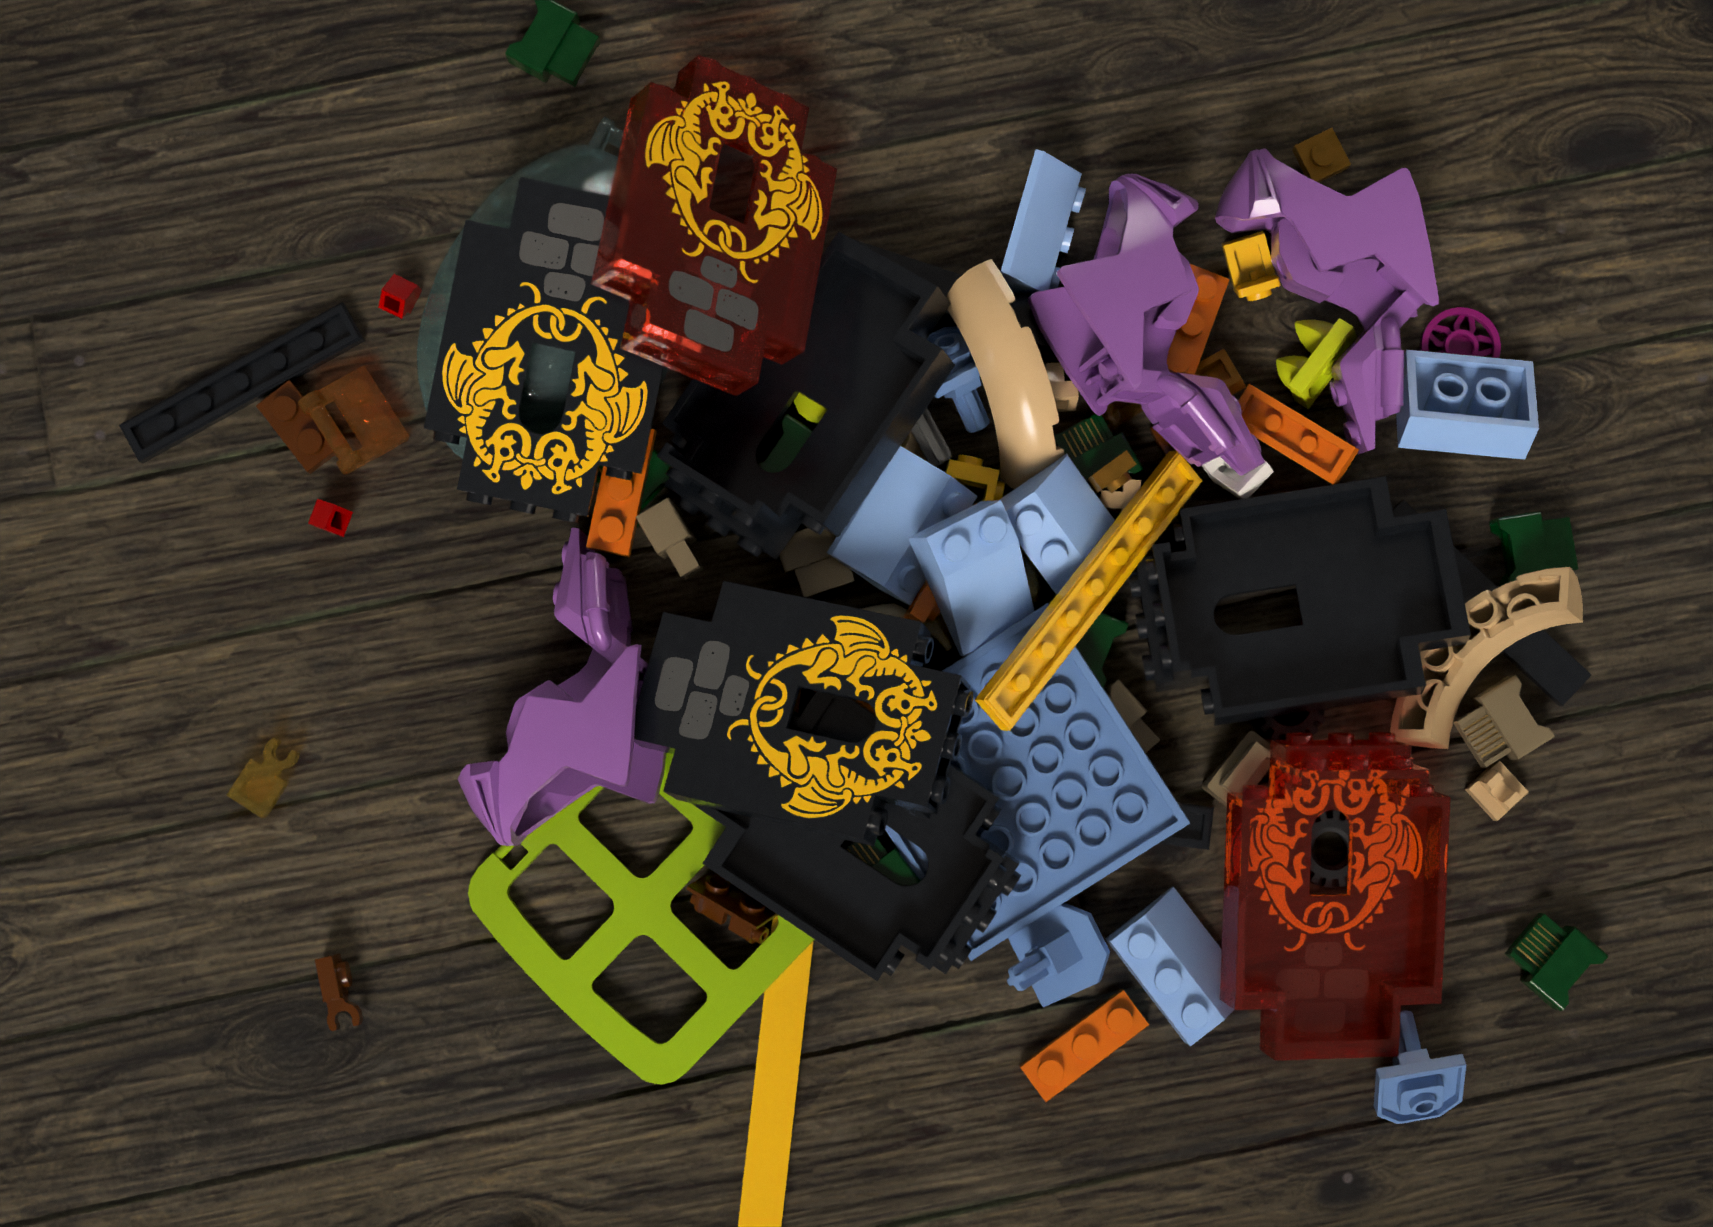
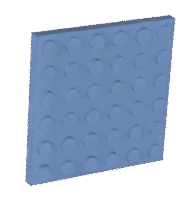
(1068, 785)

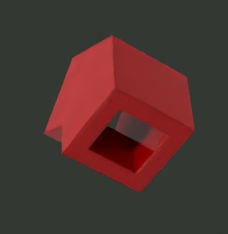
(399, 296)
(323, 515)

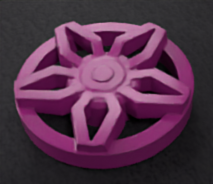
(1460, 340)

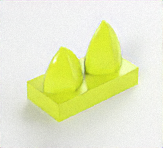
(1311, 375)

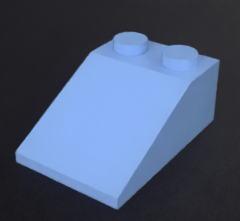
(975, 573)

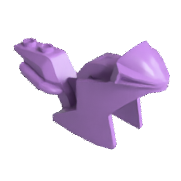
(1350, 251)
(1121, 316)
(576, 731)

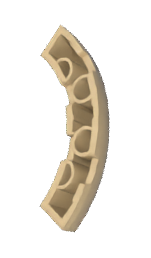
(1009, 371)
(1495, 622)

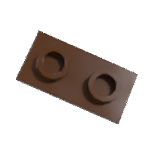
(718, 898)

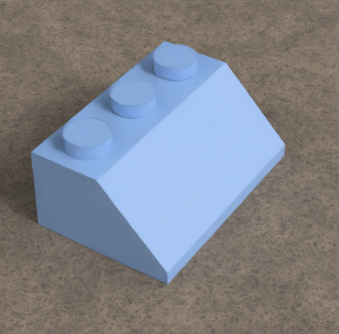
(1042, 225)
(1468, 405)
(899, 505)
(1057, 520)
(1175, 964)

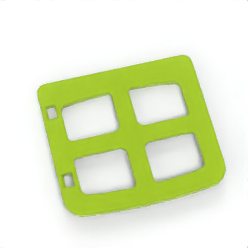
(640, 908)

